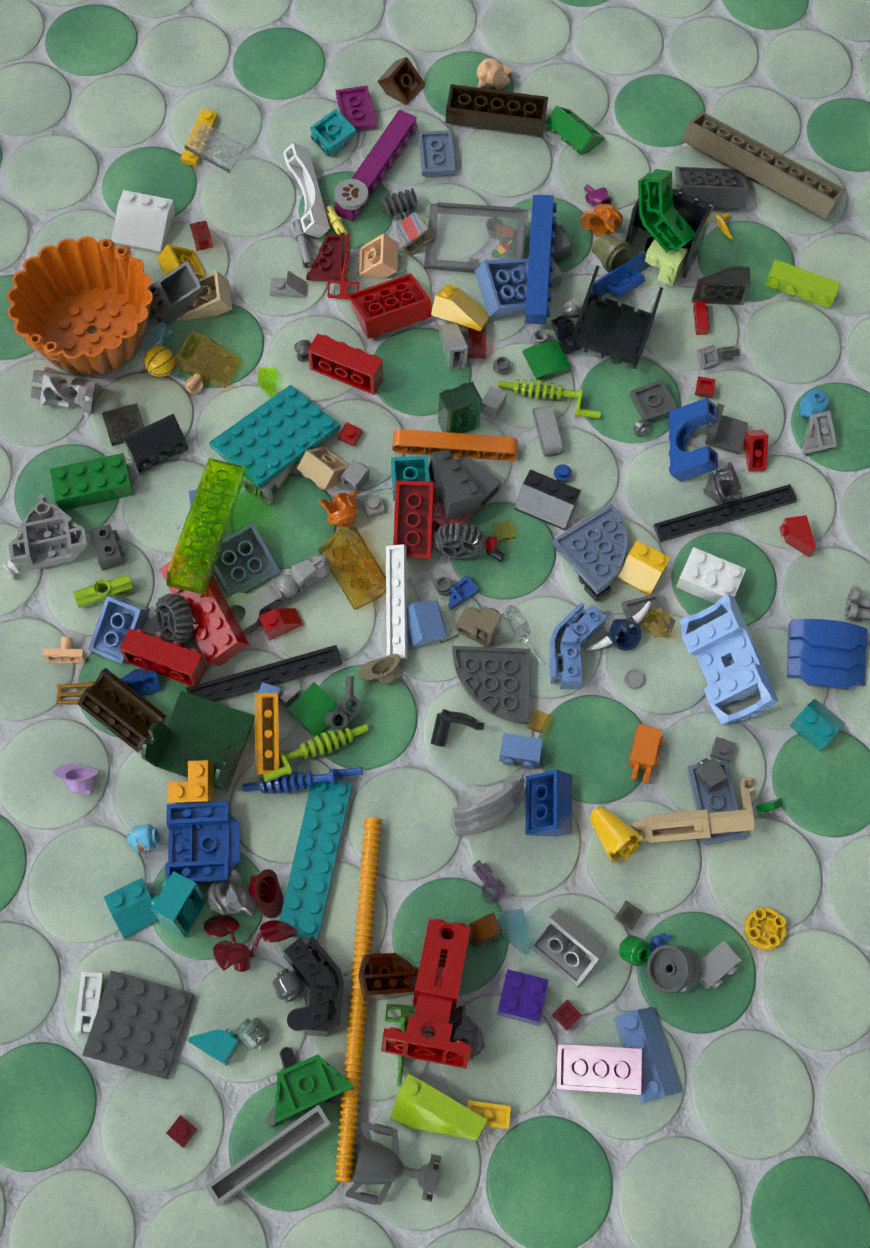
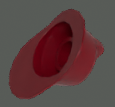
(267, 892)

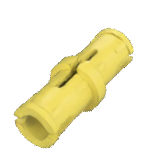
(335, 221)

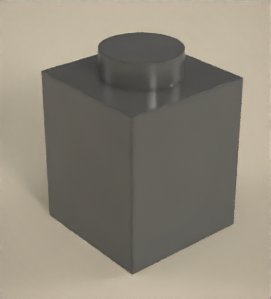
(710, 774)

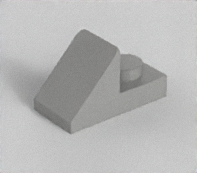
(288, 287)

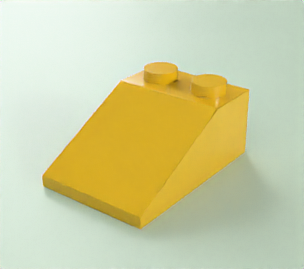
(459, 308)

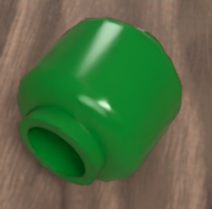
(634, 950)

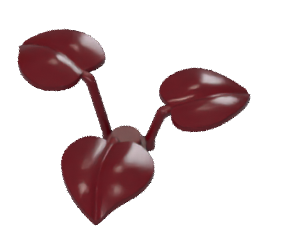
(238, 954)

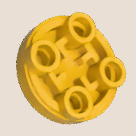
(765, 928)

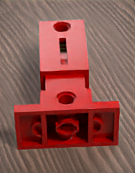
(434, 1000)

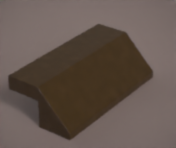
(120, 709)

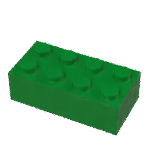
(91, 482)

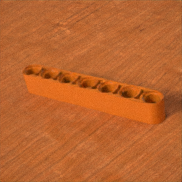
(457, 444)

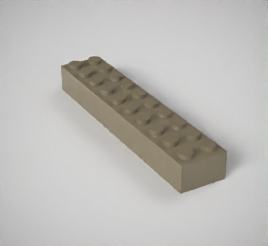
(763, 164)

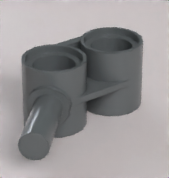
(341, 710)

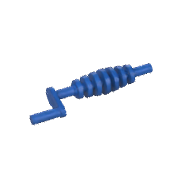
(300, 780)

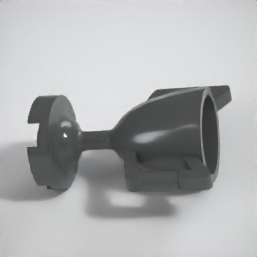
(382, 1166)

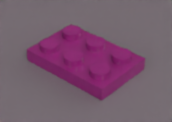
(356, 107)

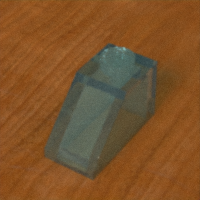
(514, 929)

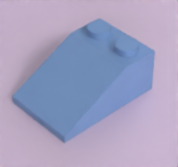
(113, 625)

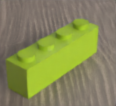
(802, 284)

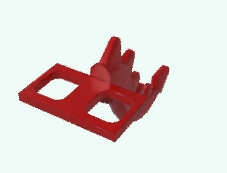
(344, 280)

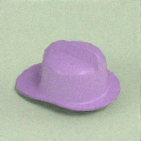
(77, 777)

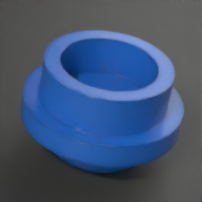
(562, 473)

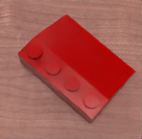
(390, 305)

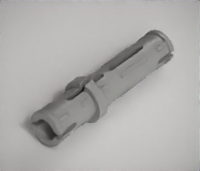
(302, 240)

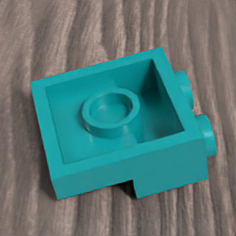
(332, 132)

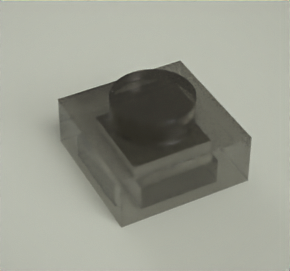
(728, 352)
(628, 915)

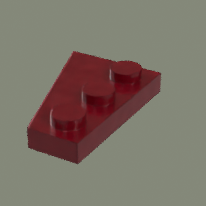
(329, 260)

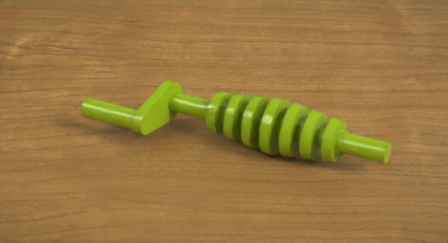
(516, 386)
(318, 745)

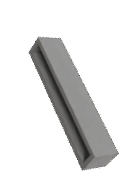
(268, 1156)

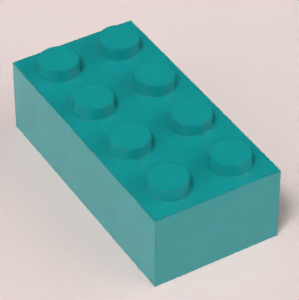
(178, 904)

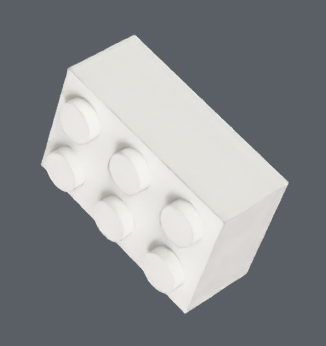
(710, 576)

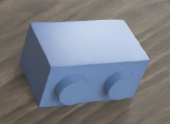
(520, 750)

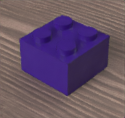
(522, 997)

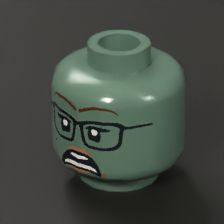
(253, 1033)

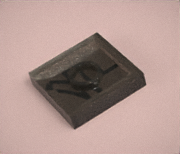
(122, 422)

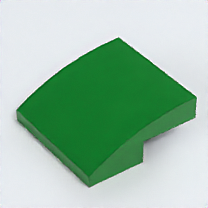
(546, 360)
(312, 708)

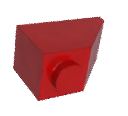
(756, 449)
(798, 534)
(279, 622)

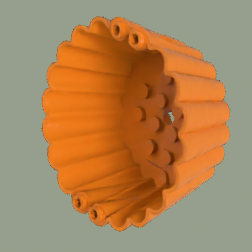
(80, 290)

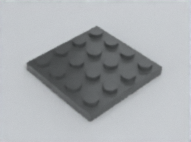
(138, 1024)

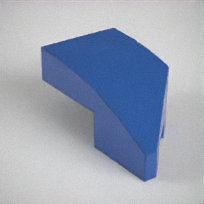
(462, 591)

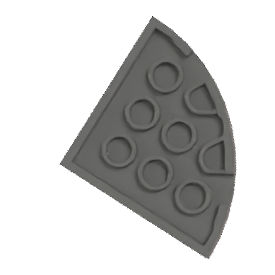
(496, 679)

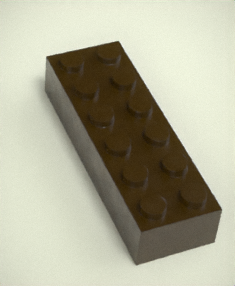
(496, 110)

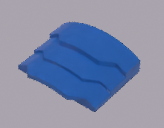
(827, 652)
(202, 841)

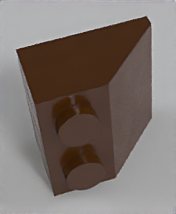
(401, 81)

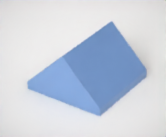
(424, 623)

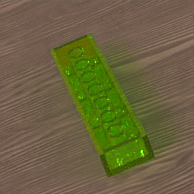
(205, 526)

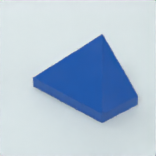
(142, 681)

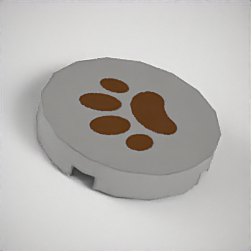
(351, 194)

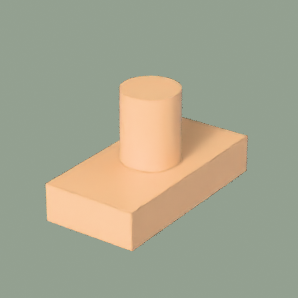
(65, 653)

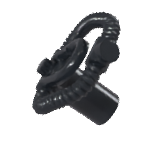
(443, 723)

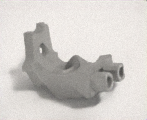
(53, 386)

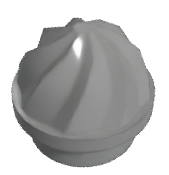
(571, 308)

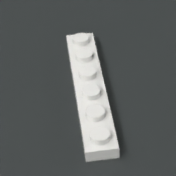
(396, 600)

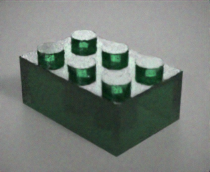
(459, 409)

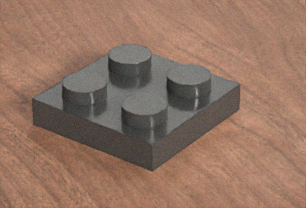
(653, 401)

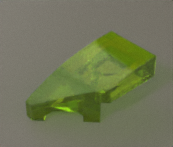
(267, 380)

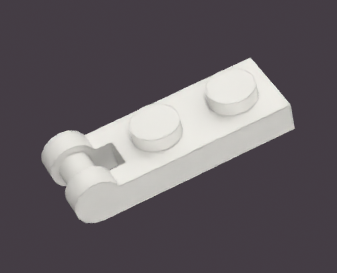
(88, 1000)

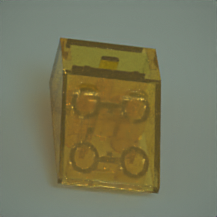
(207, 358)

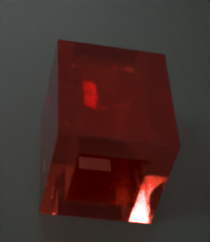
(201, 235)

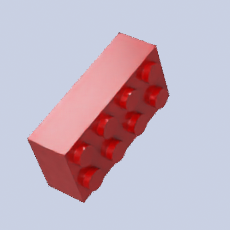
(345, 363)
(414, 517)
(163, 657)

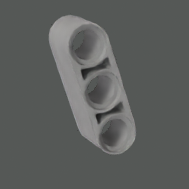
(547, 430)

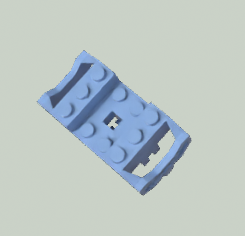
(725, 679)

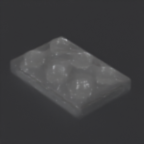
(214, 147)

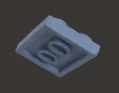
(436, 153)

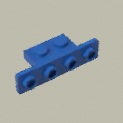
(622, 278)

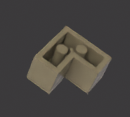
(479, 625)

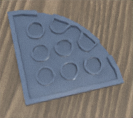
(596, 548)

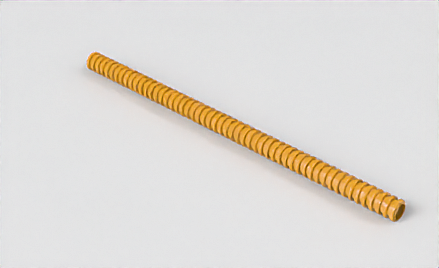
(357, 1008)

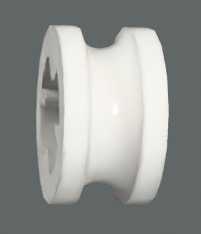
(11, 569)

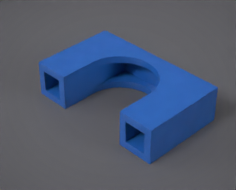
(681, 424)

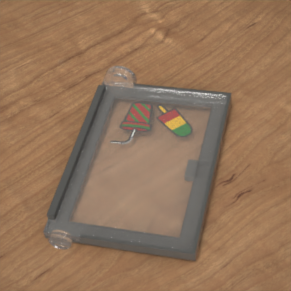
(474, 234)

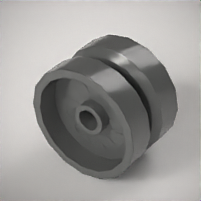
(674, 969)

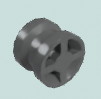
(301, 348)

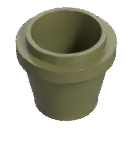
(611, 251)

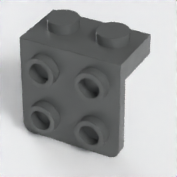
(726, 432)

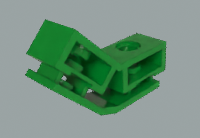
(655, 197)

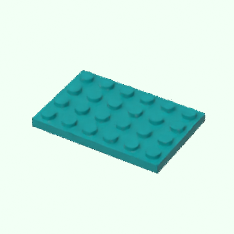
(275, 435)

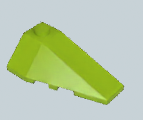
(430, 1110)

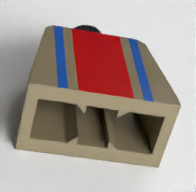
(413, 232)

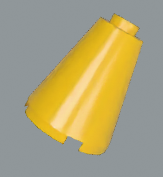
(614, 834)

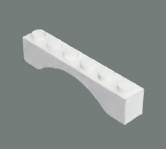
(300, 164)

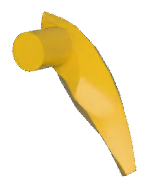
(720, 219)

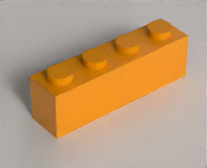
(266, 733)

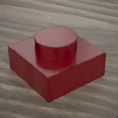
(566, 1015)
(181, 1131)

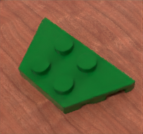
(306, 1086)

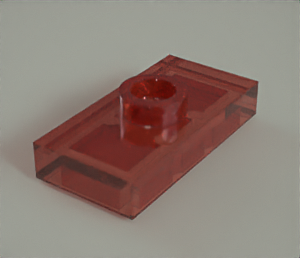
(477, 343)

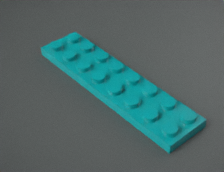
(315, 858)

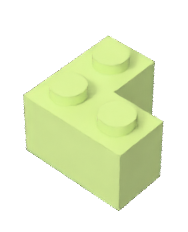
(668, 263)

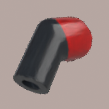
(491, 549)

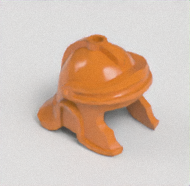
(602, 219)
(342, 509)

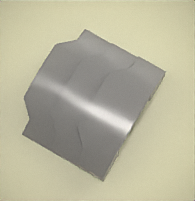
(477, 818)

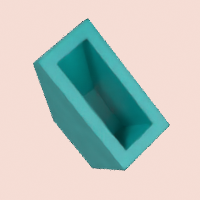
(216, 1044)

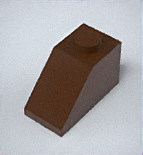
(484, 930)

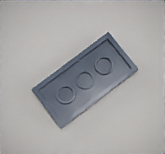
(717, 800)

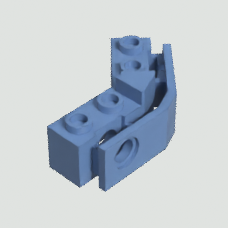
(572, 641)

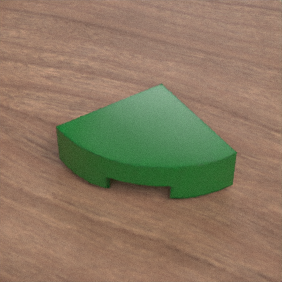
(769, 805)

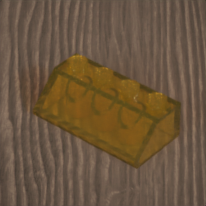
(354, 567)

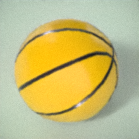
(159, 361)

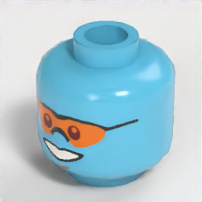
(143, 838)

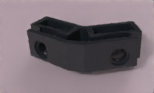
(319, 982)

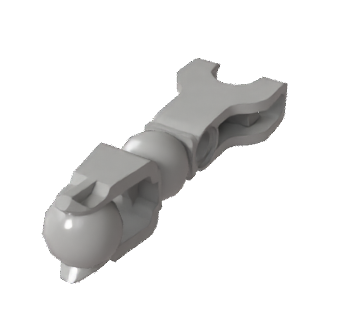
(270, 596)

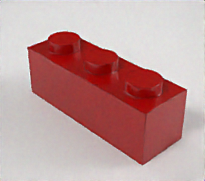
(701, 318)

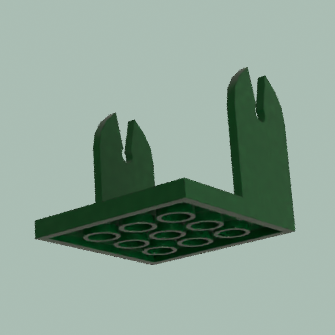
(199, 733)

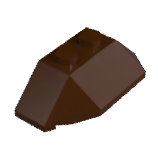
(386, 977)

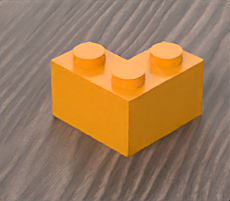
(198, 787)

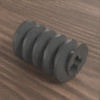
(398, 202)

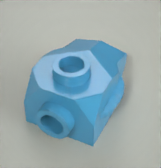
(813, 403)

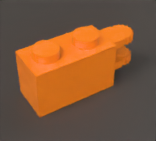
(644, 750)

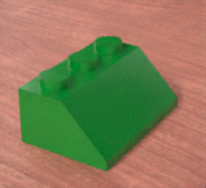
(574, 130)

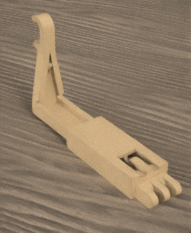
(698, 823)

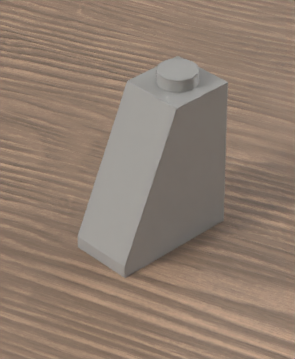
(453, 346)

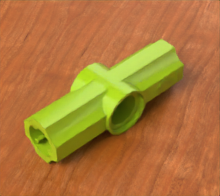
(92, 593)

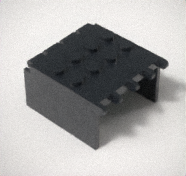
(694, 212)
(613, 328)

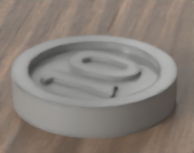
(634, 679)

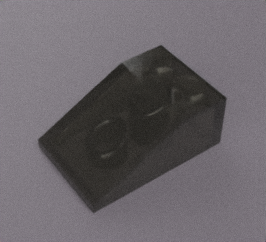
(724, 287)

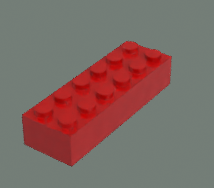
(213, 624)

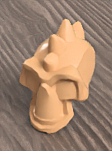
(493, 74)

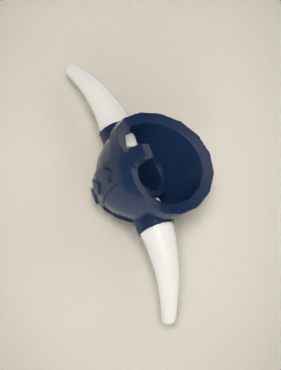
(623, 632)

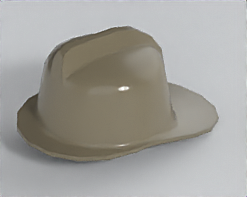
(383, 669)

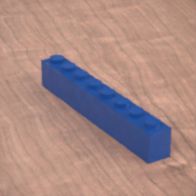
(539, 259)

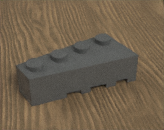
(453, 485)

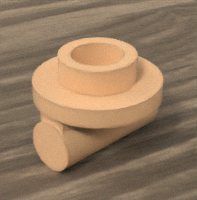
(194, 384)

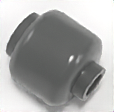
(287, 985)

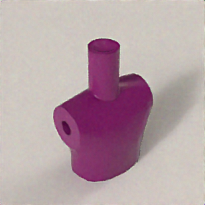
(597, 196)

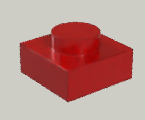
(705, 387)
(350, 434)

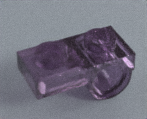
(484, 872)

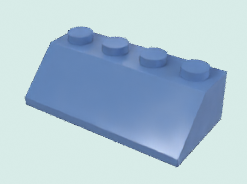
(643, 1031)

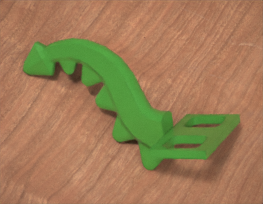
(403, 1022)

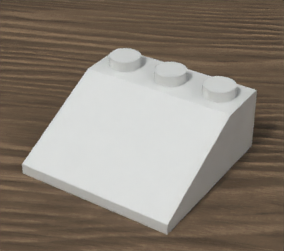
(142, 221)

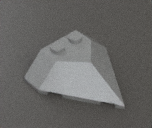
(47, 537)

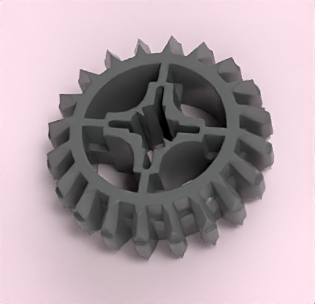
(459, 541)
(174, 618)

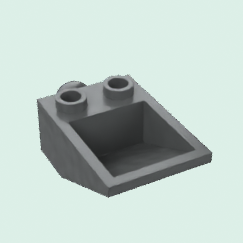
(175, 293)

